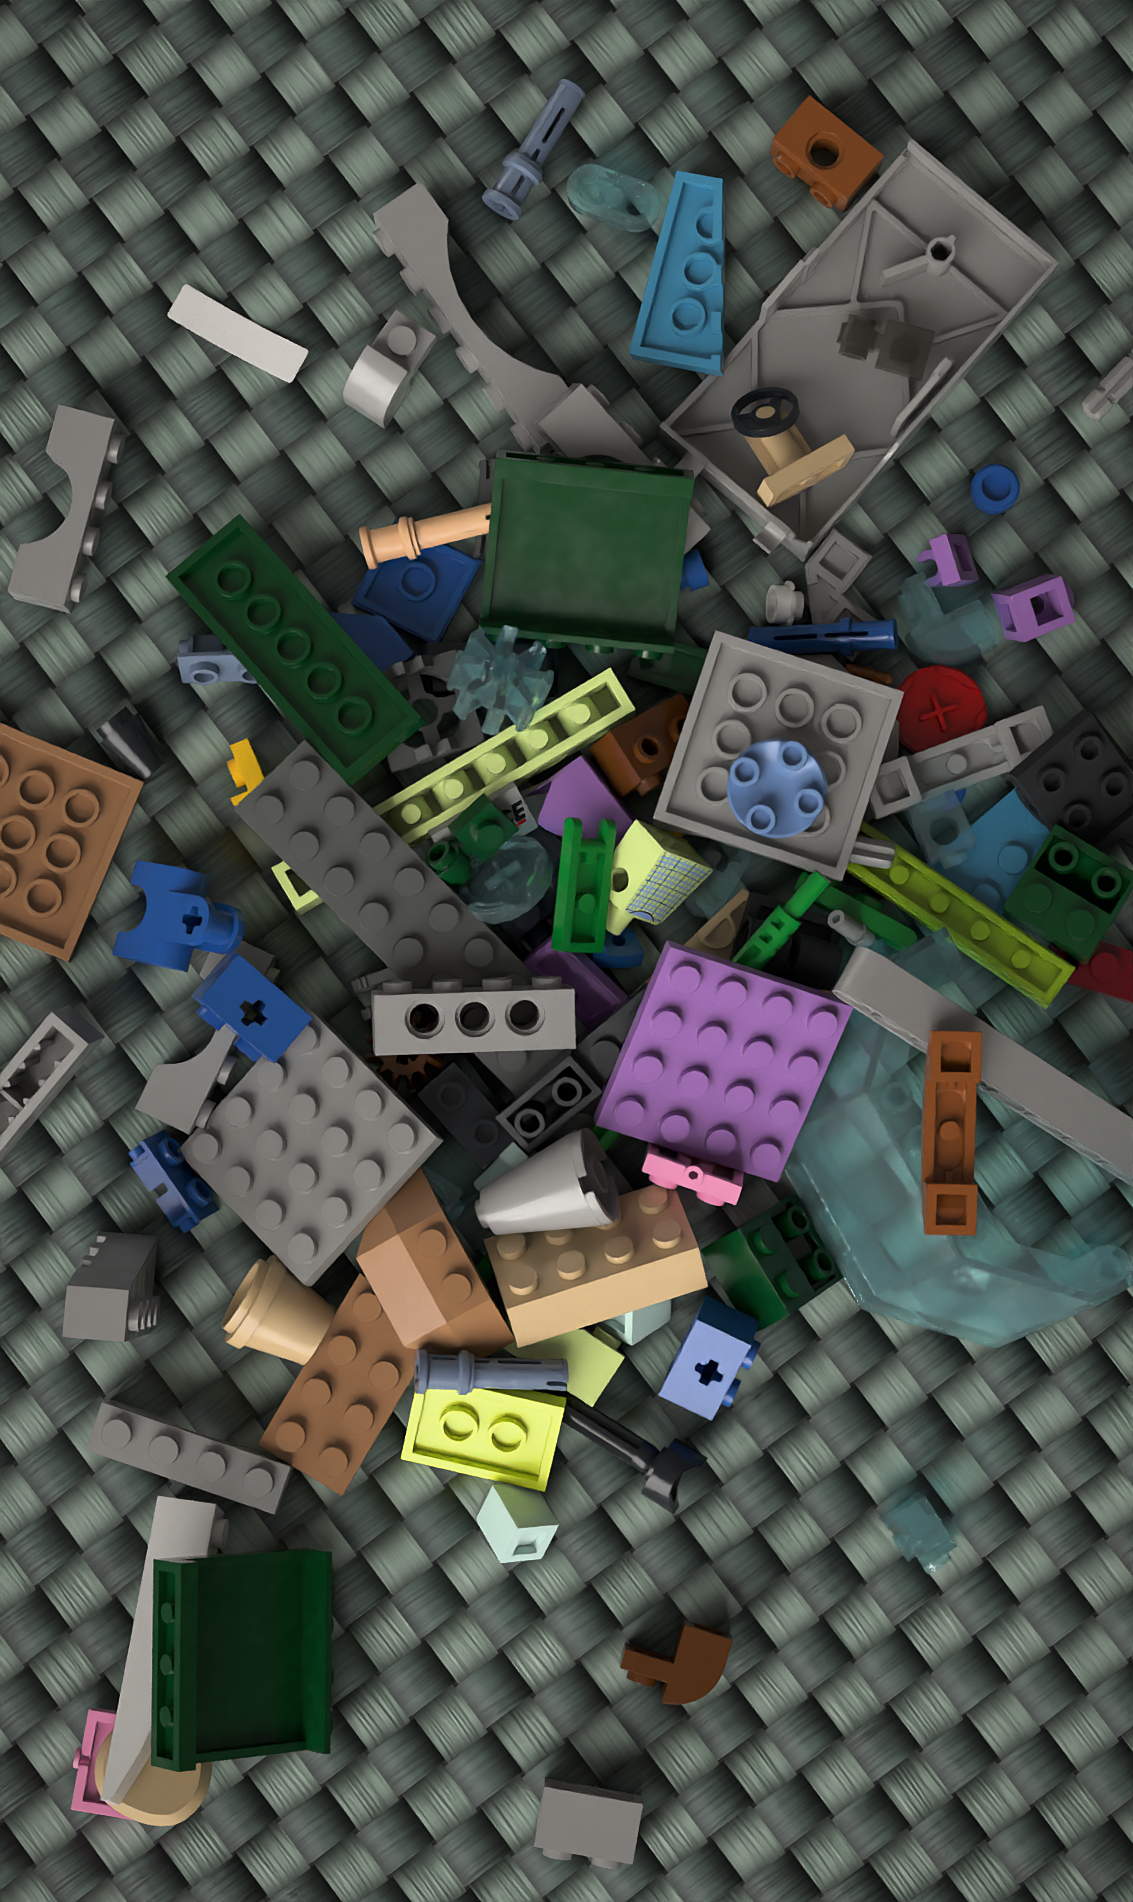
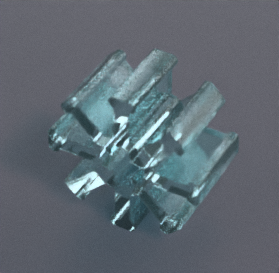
(499, 680)

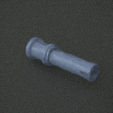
(523, 168)
(466, 1372)

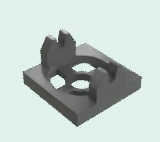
(468, 732)

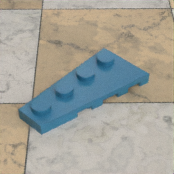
(685, 290)
(1004, 849)

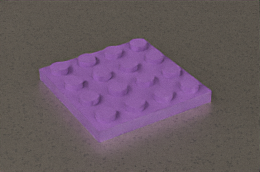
(722, 1061)

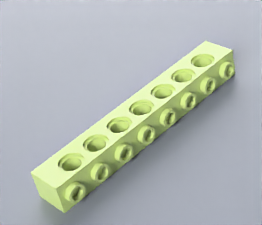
(509, 756)

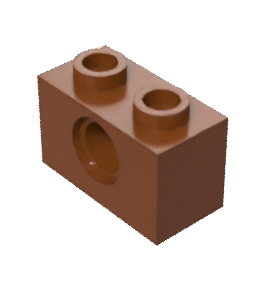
(817, 129)

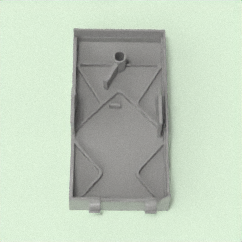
(907, 252)

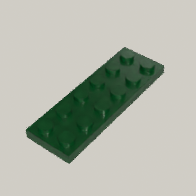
(295, 650)

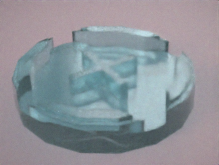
(508, 881)

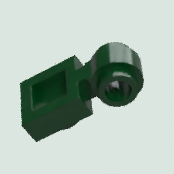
(478, 831)

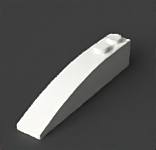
(177, 1530)

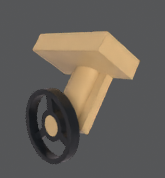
(783, 449)

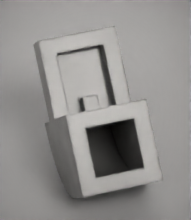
(385, 369)

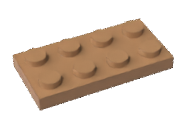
(343, 1393)

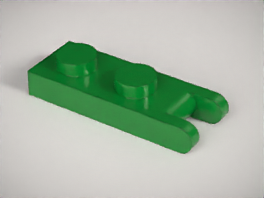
(583, 888)
(863, 910)

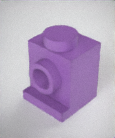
(1052, 611)

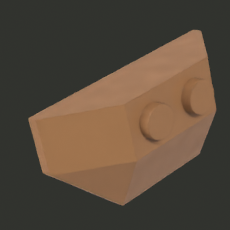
(429, 1277)

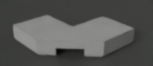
(829, 577)

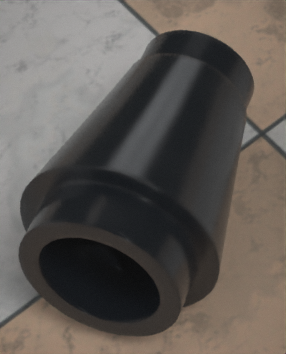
(131, 743)

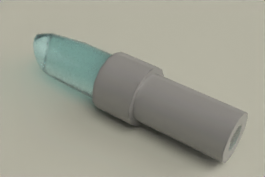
(856, 933)

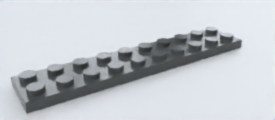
(391, 899)

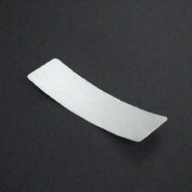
(237, 334)

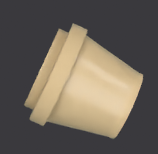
(277, 1313)

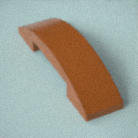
(949, 1132)

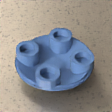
(776, 788)

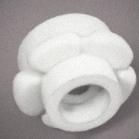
(784, 604)

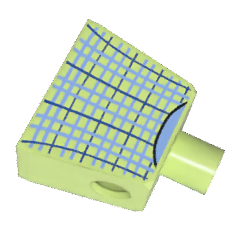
(651, 876)

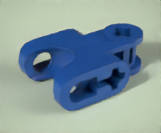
(178, 919)

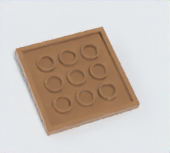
(56, 839)

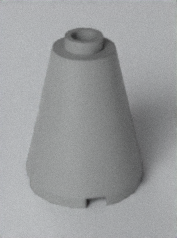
(552, 1190)

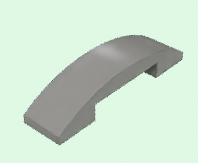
(958, 762)

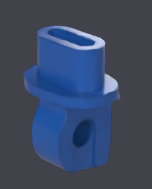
(619, 951)

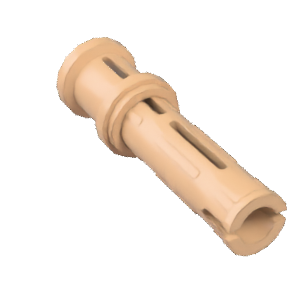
(410, 537)

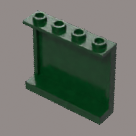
(586, 552)
(241, 1656)

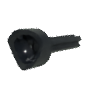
(662, 1467)

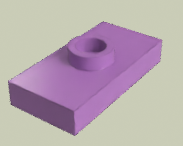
(593, 988)

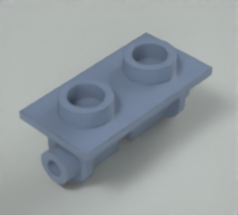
(206, 661)

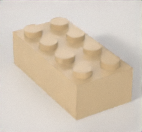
(592, 1274)

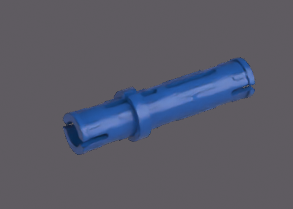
(819, 638)

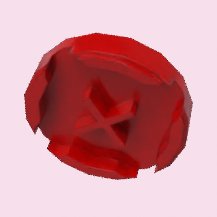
(938, 707)

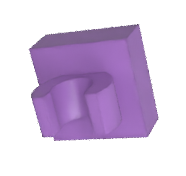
(952, 559)

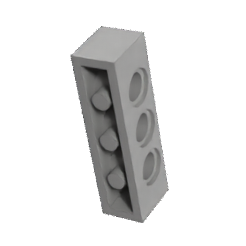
(550, 1028)

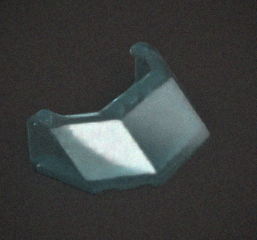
(862, 1188)

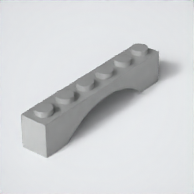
(420, 238)

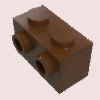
(642, 748)

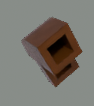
(691, 1670)

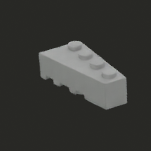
(114, 1290)

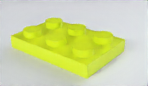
(486, 1433)

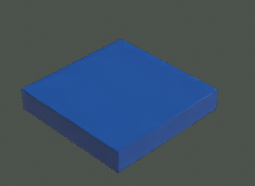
(419, 593)

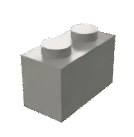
(588, 1823)

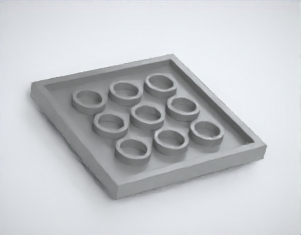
(766, 694)
(310, 1148)

